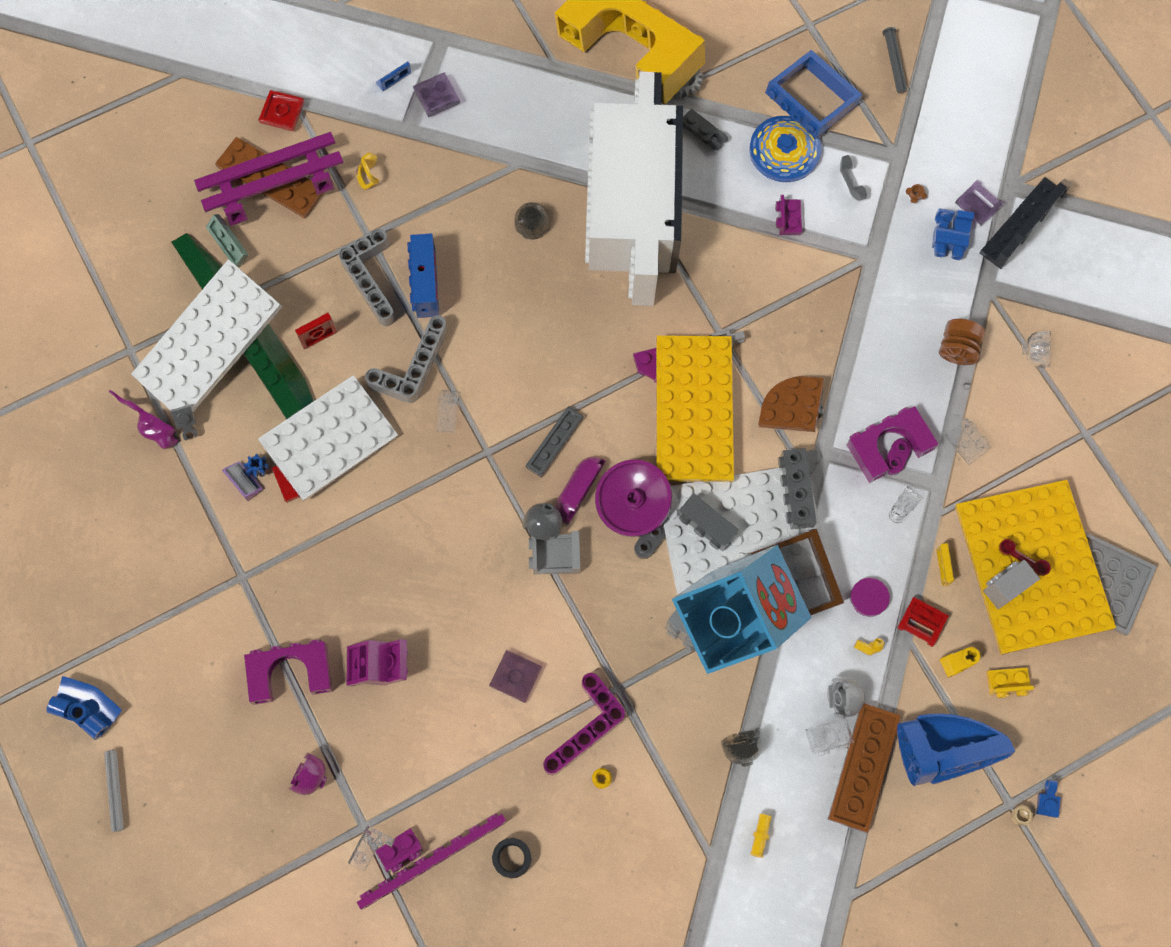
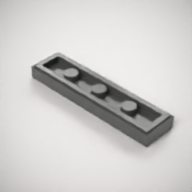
(554, 441)

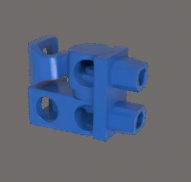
(952, 239)

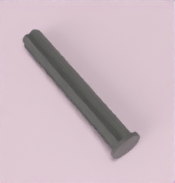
(895, 59)

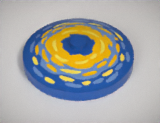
(784, 149)

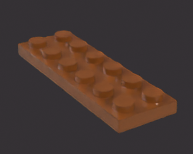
(296, 196)
(864, 768)

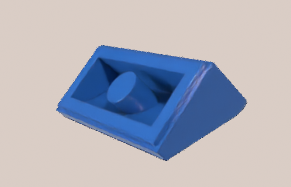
(394, 76)

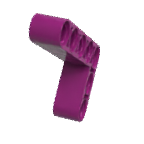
(589, 730)

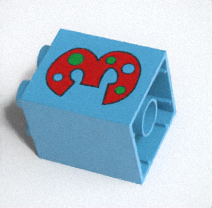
(742, 609)

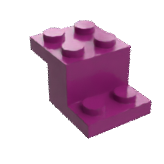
(377, 662)

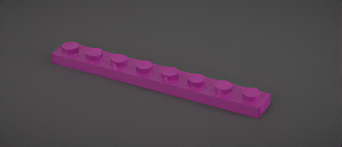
(423, 864)

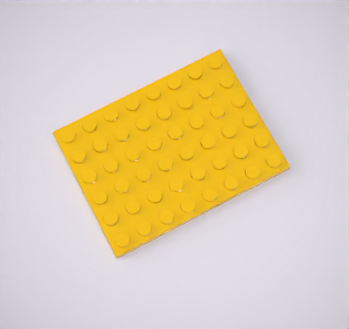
(1047, 528)

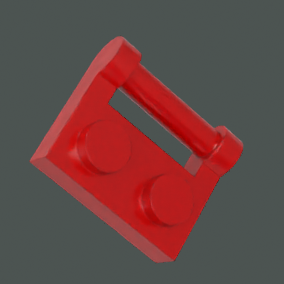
(926, 616)

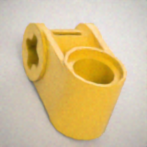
(957, 662)

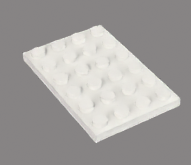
(328, 438)

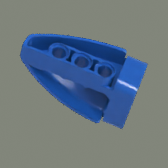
(948, 747)

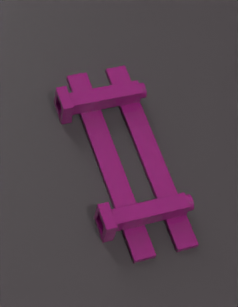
(229, 196)

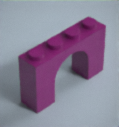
(907, 424)
(261, 664)

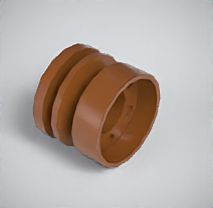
(962, 342)

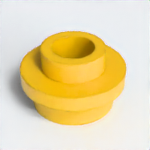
(601, 771)

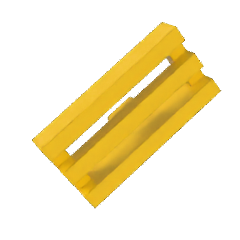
(944, 565)

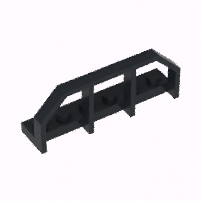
(1023, 221)

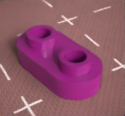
(898, 456)

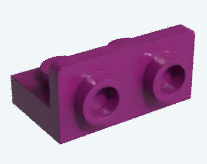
(789, 216)
(404, 848)

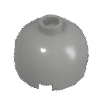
(845, 697)

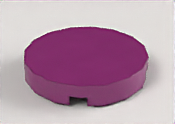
(869, 597)

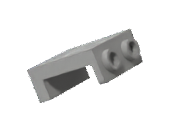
(555, 555)

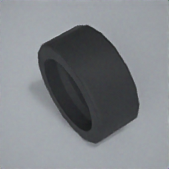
(496, 858)

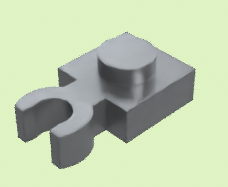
(184, 419)

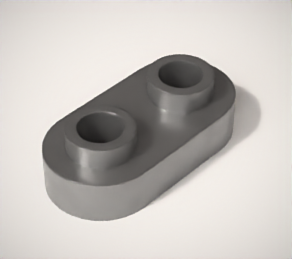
(651, 541)

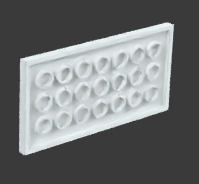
(207, 339)

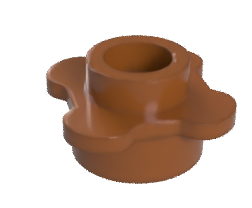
(917, 188)

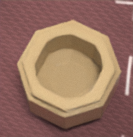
(1021, 815)

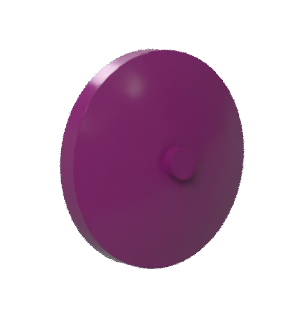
(633, 498)

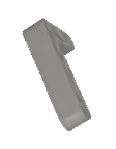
(364, 277)
(416, 366)

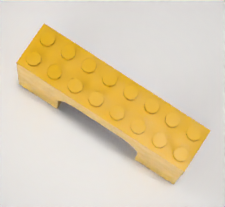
(671, 46)

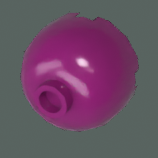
(308, 776)

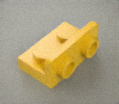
(1009, 682)

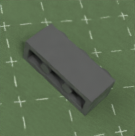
(707, 522)

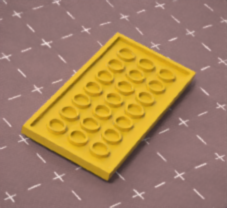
(694, 408)

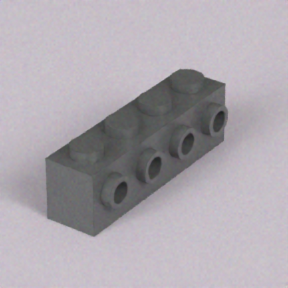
(797, 489)

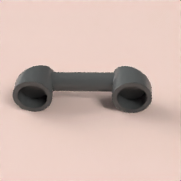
(859, 192)

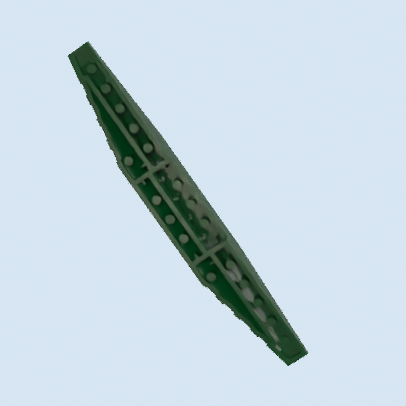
(266, 352)

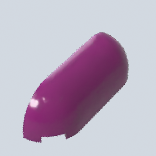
(578, 487)

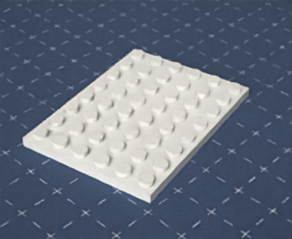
(755, 508)

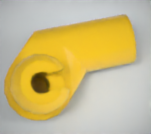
(870, 648)

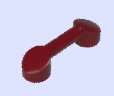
(1008, 547)

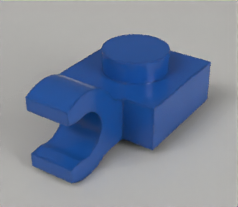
(1048, 803)

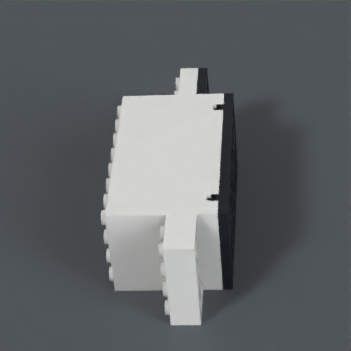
(635, 188)

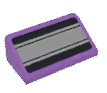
(245, 484)

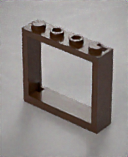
(823, 564)

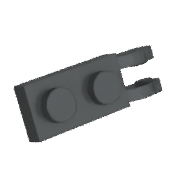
(703, 129)

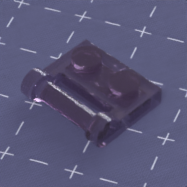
(972, 203)

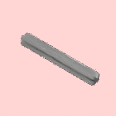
(114, 794)

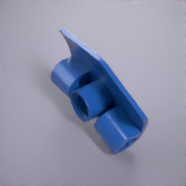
(98, 709)

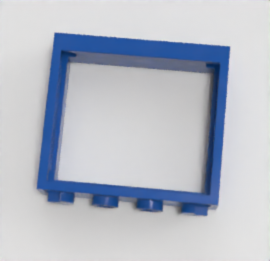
(825, 74)

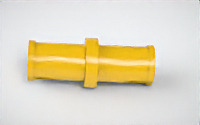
(760, 835)

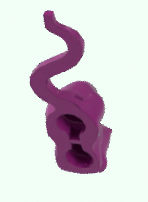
(150, 426)

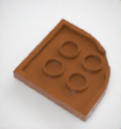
(793, 404)

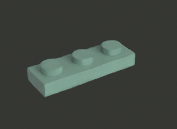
(226, 240)

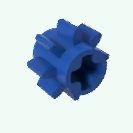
(256, 460)

